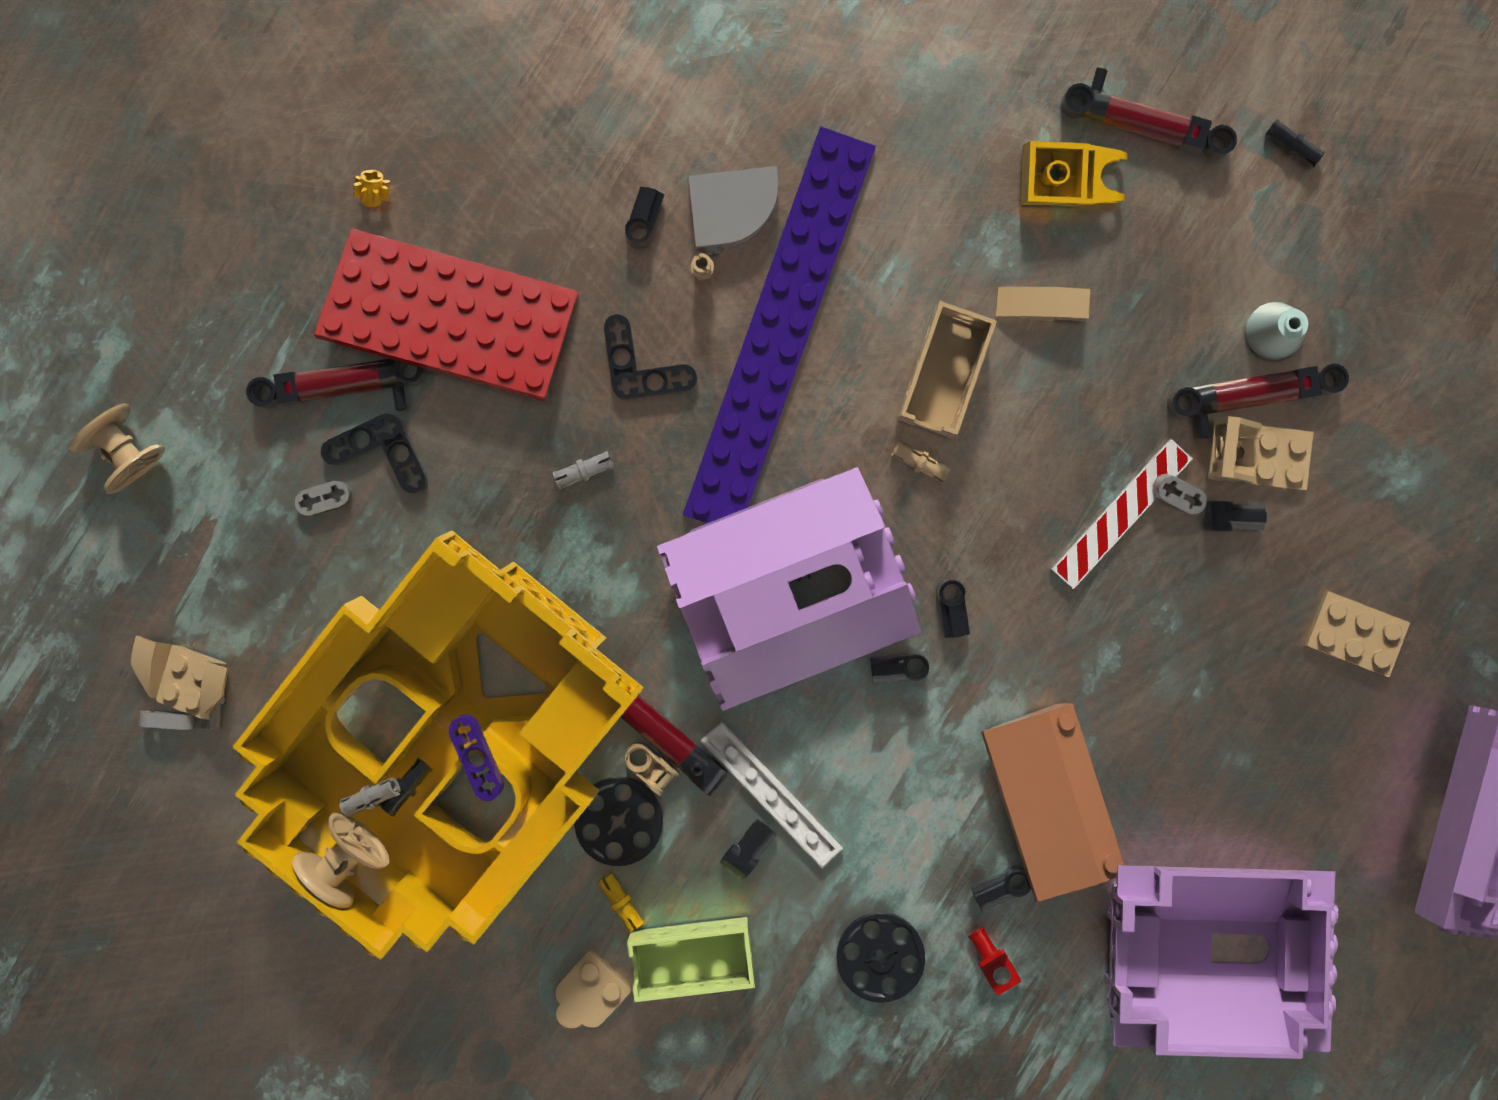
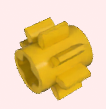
(371, 188)

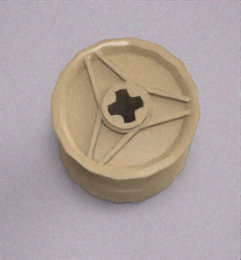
(116, 448)
(328, 875)

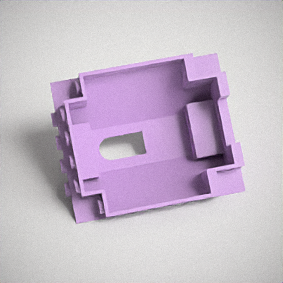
(738, 595)
(1462, 865)
(1182, 1003)

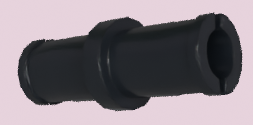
(1295, 143)
(408, 786)

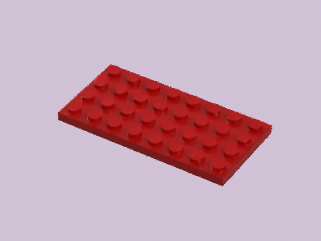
(447, 314)

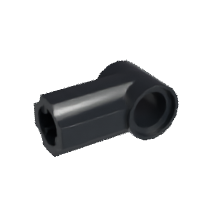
(644, 215)
(1229, 516)
(953, 611)
(895, 668)
(744, 855)
(997, 889)

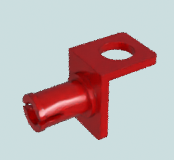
(993, 959)

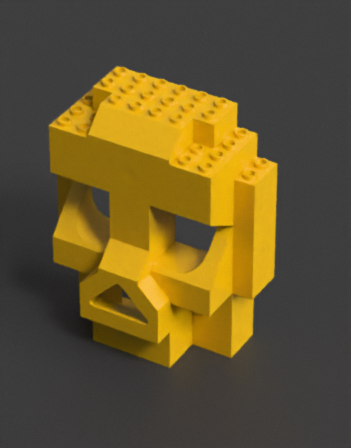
(429, 651)

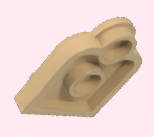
(589, 992)

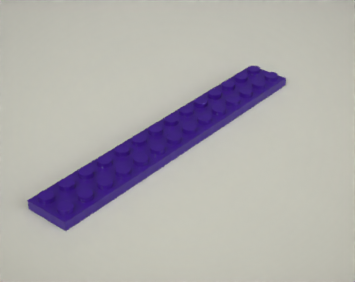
(780, 326)

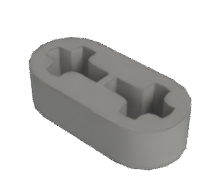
(1177, 499)
(325, 505)
(166, 720)

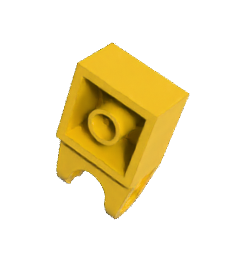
(1078, 171)

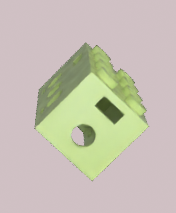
(691, 959)

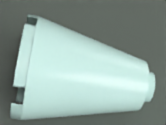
(1276, 331)

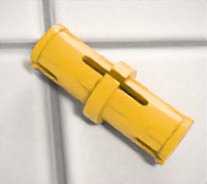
(620, 902)

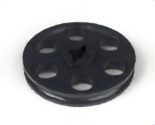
(633, 821)
(878, 972)

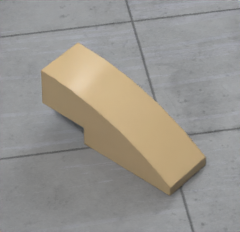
(1043, 303)

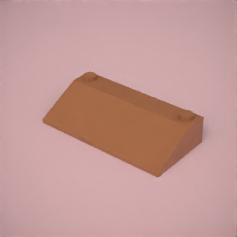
(1053, 801)

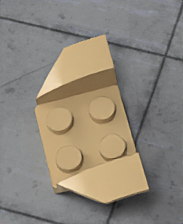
(179, 676)

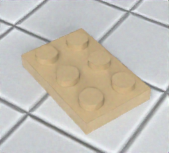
(1357, 634)

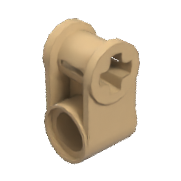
(651, 768)

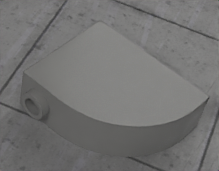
(731, 206)

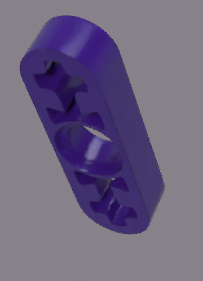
(476, 781)

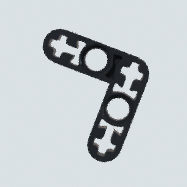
(630, 369)
(388, 443)

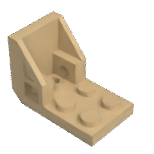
(1259, 454)

